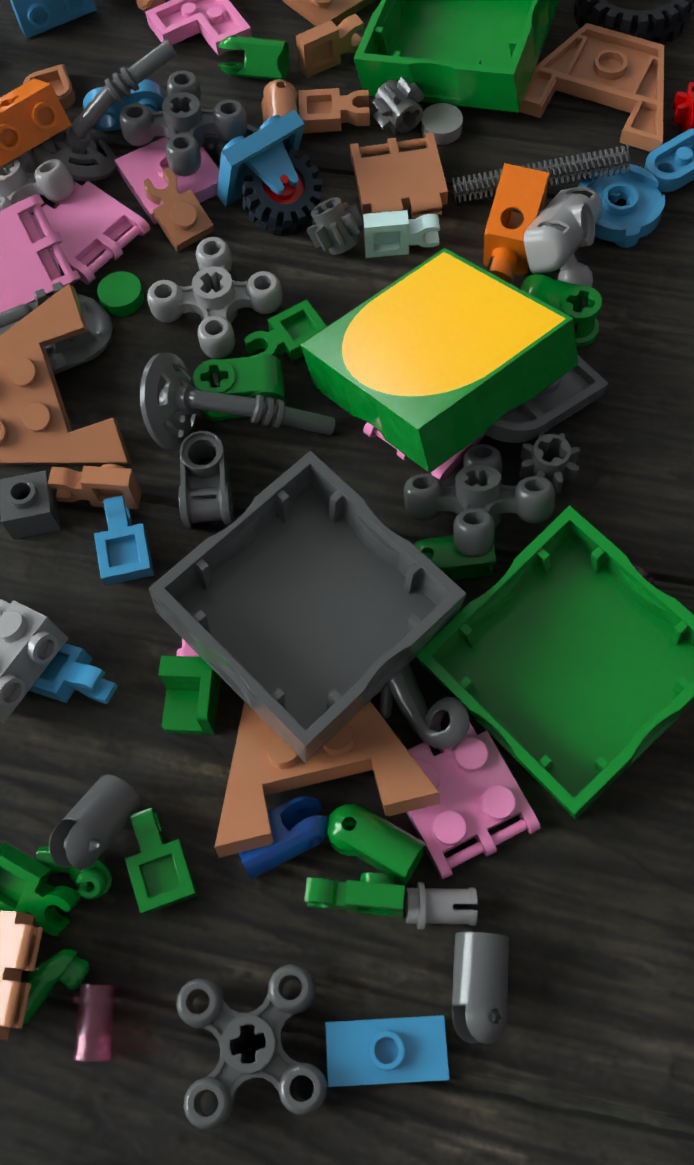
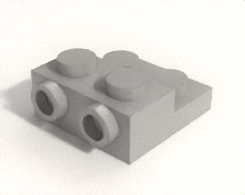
(26, 649)

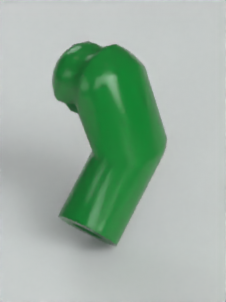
(91, 881)
(60, 967)

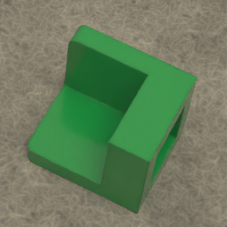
(190, 695)

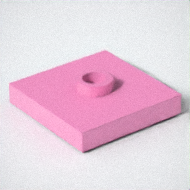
(150, 162)

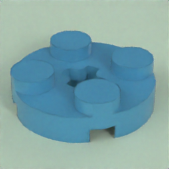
(642, 210)

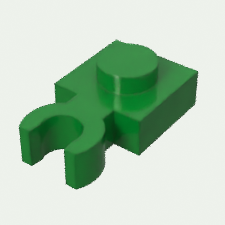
(287, 332)
(26, 891)
(370, 896)

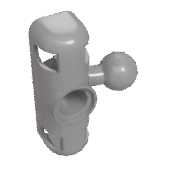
(560, 230)

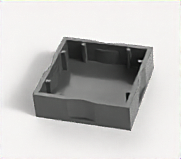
(307, 604)

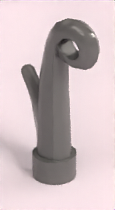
(422, 720)

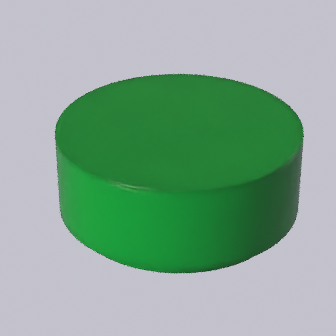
(120, 293)

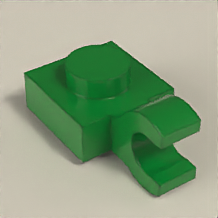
(161, 870)

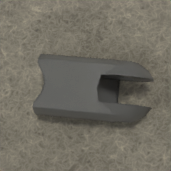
(93, 823)
(480, 986)

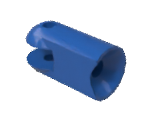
(294, 829)

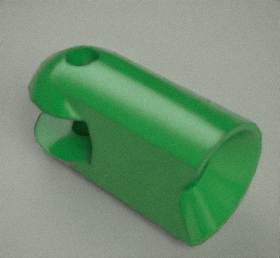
(262, 58)
(453, 563)
(375, 841)

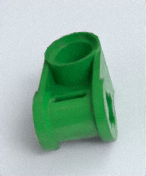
(568, 299)
(241, 377)

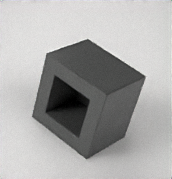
(28, 505)

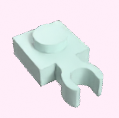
(393, 233)

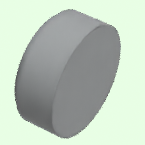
(444, 121)

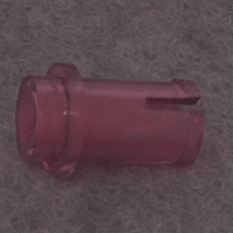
(95, 1022)

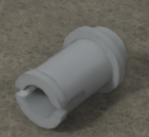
(436, 906)

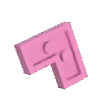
(185, 18)

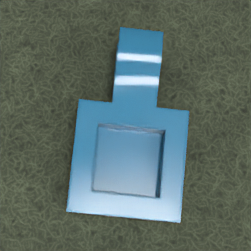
(124, 548)
(72, 672)

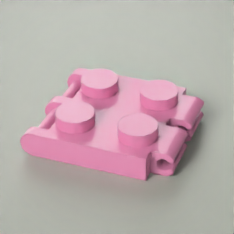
(92, 228)
(26, 257)
(474, 797)

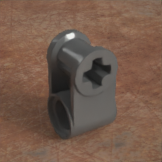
(204, 489)

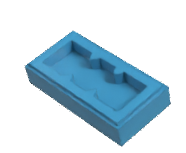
(386, 1051)

